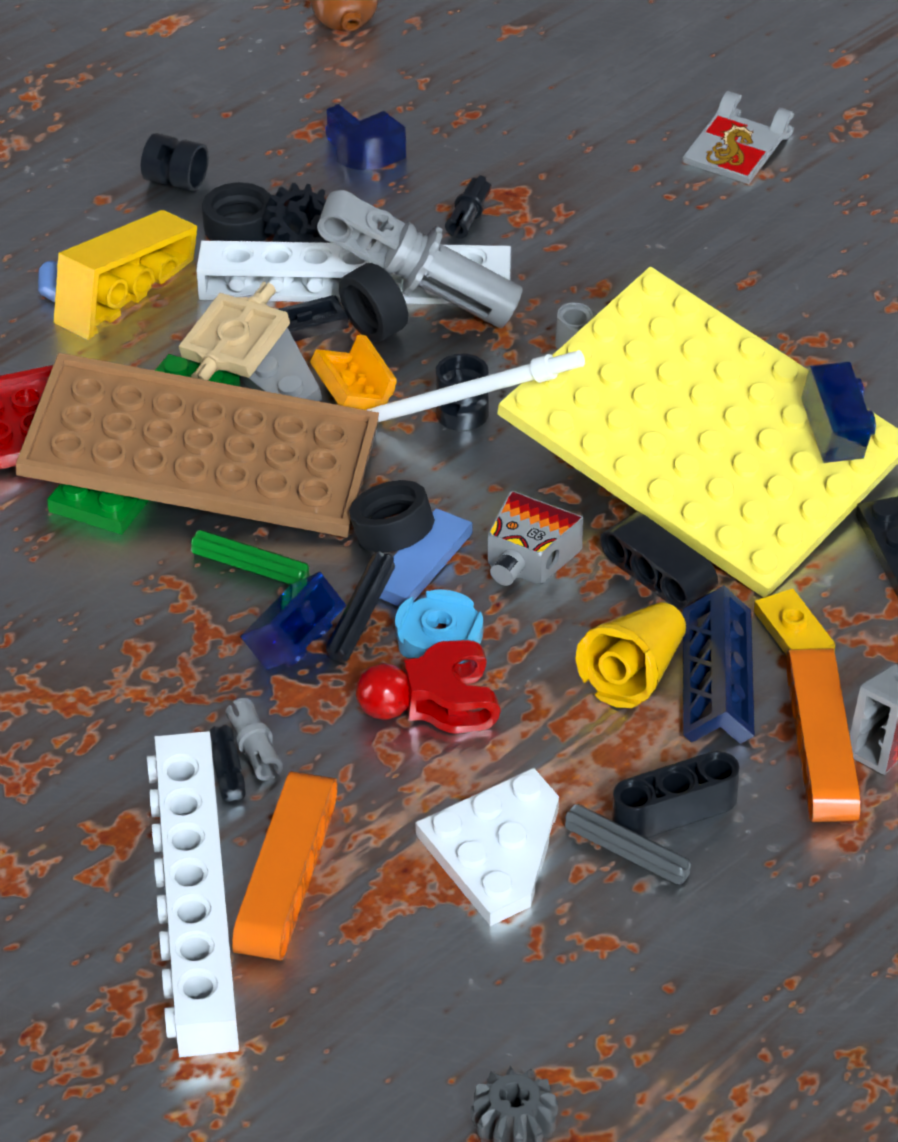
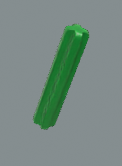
(248, 558)

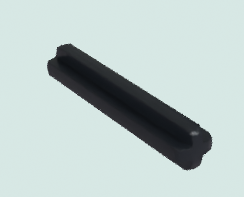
(360, 607)

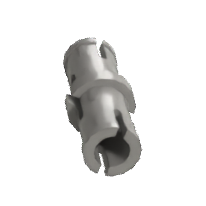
(254, 739)

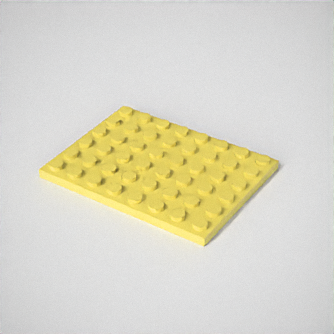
(699, 432)

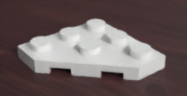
(495, 843)

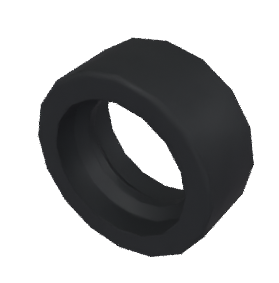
(230, 199)
(373, 302)
(397, 532)

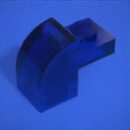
(368, 142)

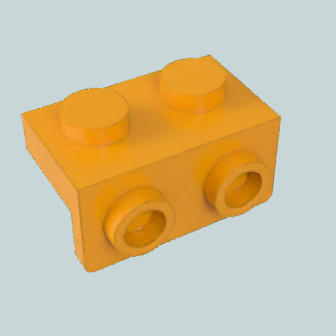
(356, 377)

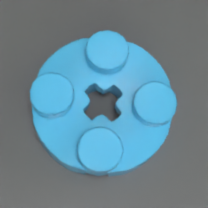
(417, 622)

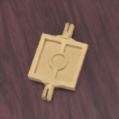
(234, 334)

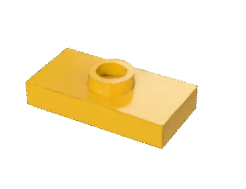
(791, 622)

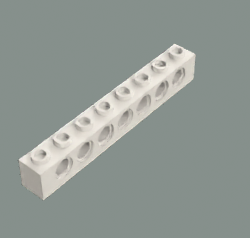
(307, 269)
(194, 896)

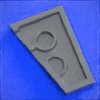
(285, 372)

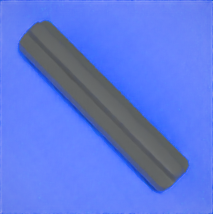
(628, 844)

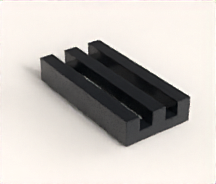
(316, 317)

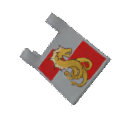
(735, 144)

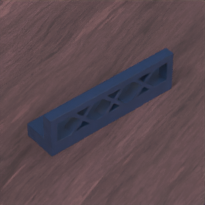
(730, 666)

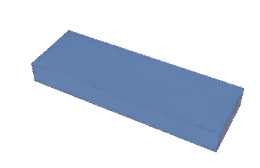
(424, 560)

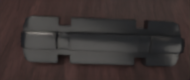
(227, 763)

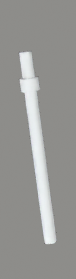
(540, 369)

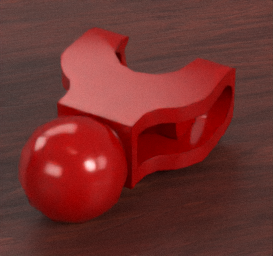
(433, 689)

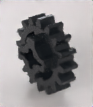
(295, 214)

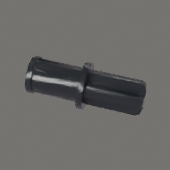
(468, 206)

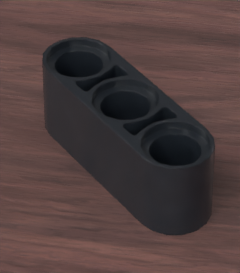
(659, 560)
(677, 794)

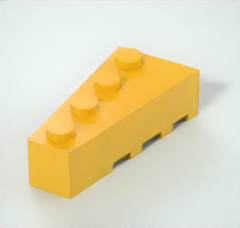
(118, 268)

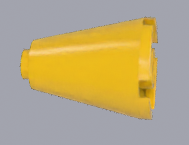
(630, 654)

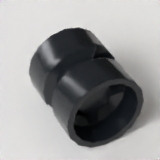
(173, 161)
(469, 412)

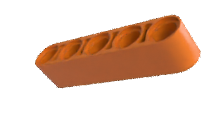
(822, 735)
(285, 866)

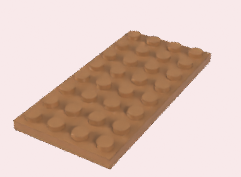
(199, 444)

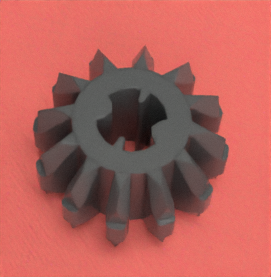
(514, 1108)

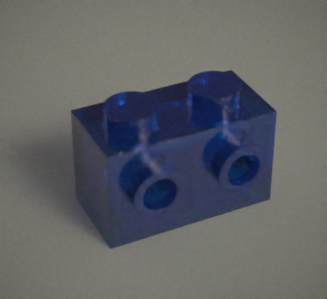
(838, 412)
(294, 621)

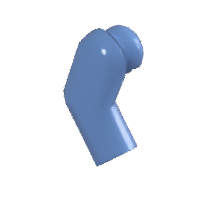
(47, 280)

